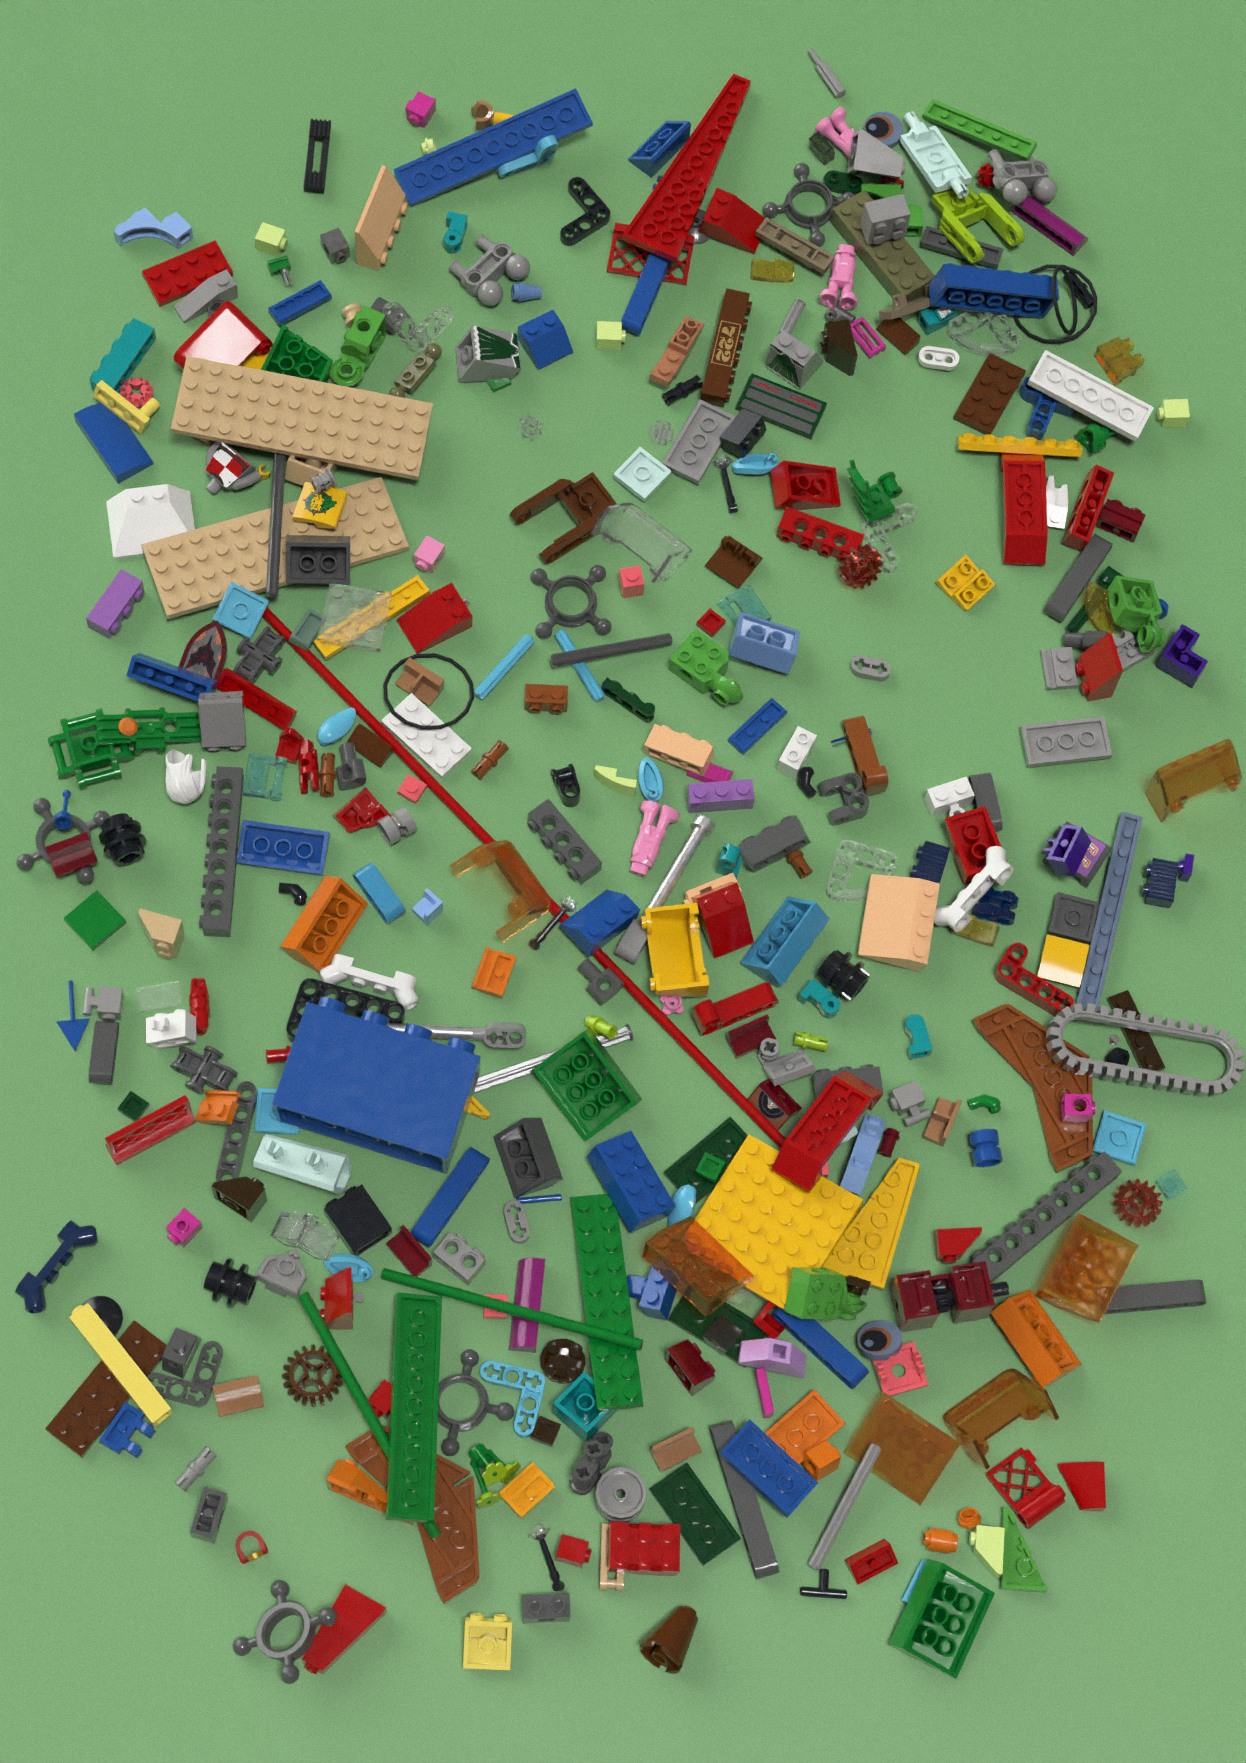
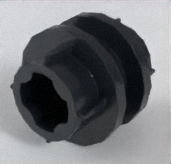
(122, 839)
(843, 974)
(230, 1283)

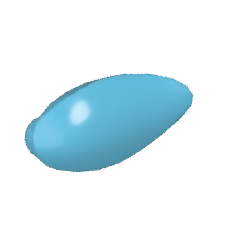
(755, 464)
(336, 726)
(650, 780)
(685, 1204)
(361, 1268)

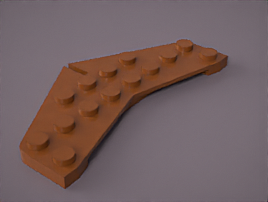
(1024, 1047)
(454, 1552)

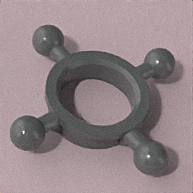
(802, 171)
(544, 629)
(42, 807)
(503, 1411)
(283, 1609)

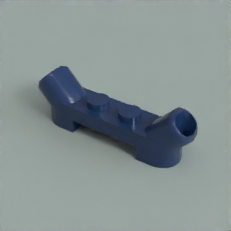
(32, 1287)

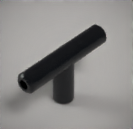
(823, 1590)

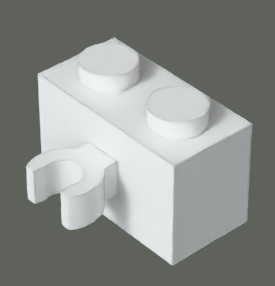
(949, 797)
(171, 1029)

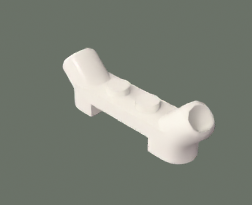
(996, 870)
(343, 969)

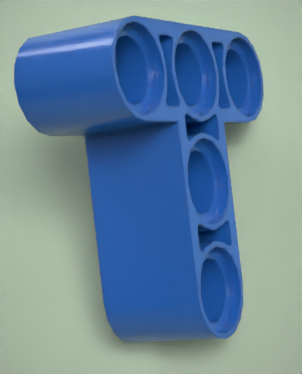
(1044, 404)

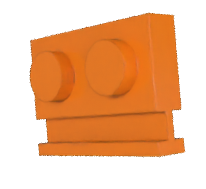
(494, 972)
(218, 1107)

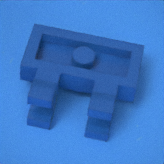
(123, 1427)

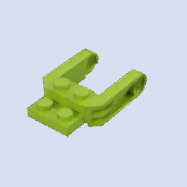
(963, 212)

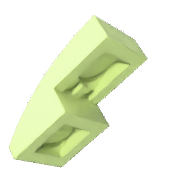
(608, 777)

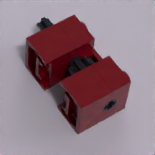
(963, 1290)

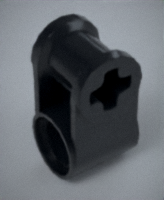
(566, 781)

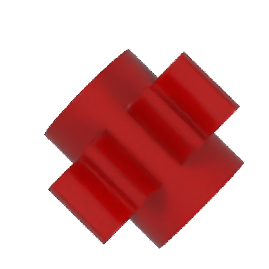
(986, 175)

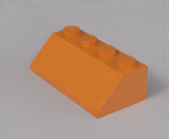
(324, 923)
(1035, 1338)

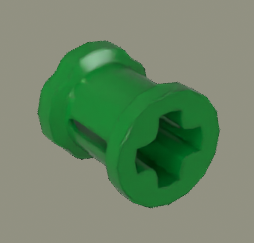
(890, 485)

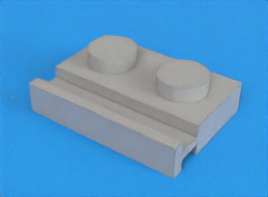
(1059, 668)
(788, 1067)

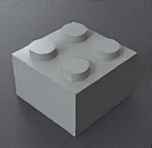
(885, 219)

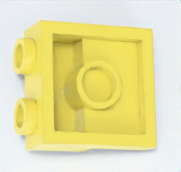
(487, 1642)

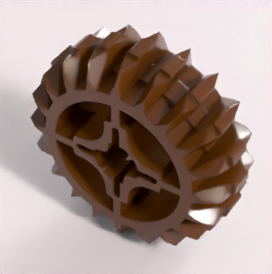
(301, 1359)

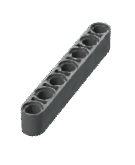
(745, 1507)

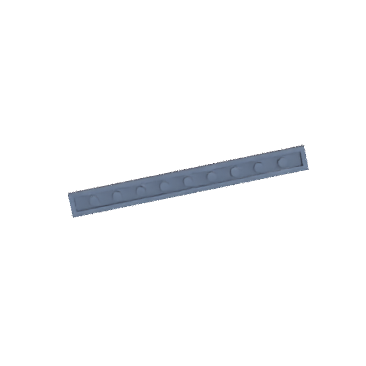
(1109, 909)

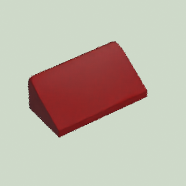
(871, 1561)

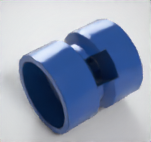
(986, 1152)

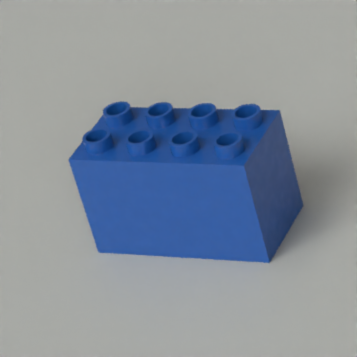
(377, 1084)

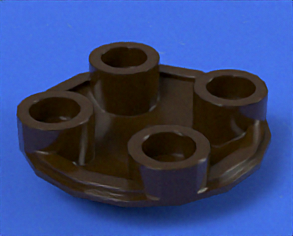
(562, 1360)

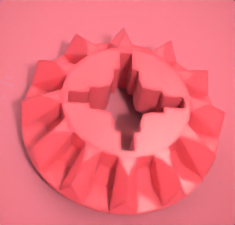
(136, 399)

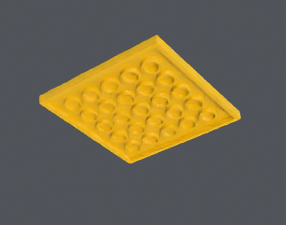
(774, 1222)

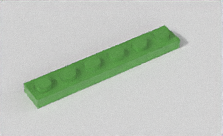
(980, 130)

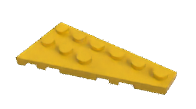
(873, 1235)

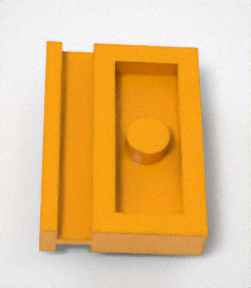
(527, 1490)

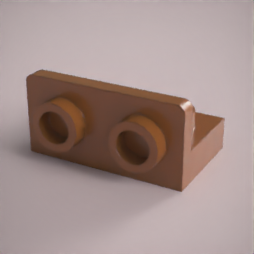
(546, 698)

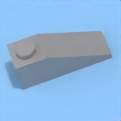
(196, 303)

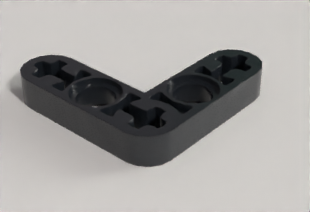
(590, 215)

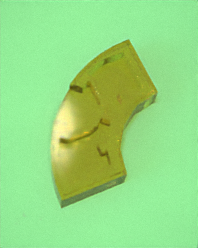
(1097, 608)

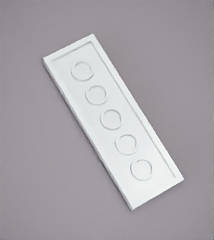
(1090, 395)

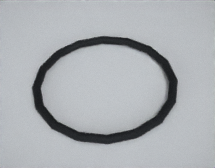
(1075, 311)

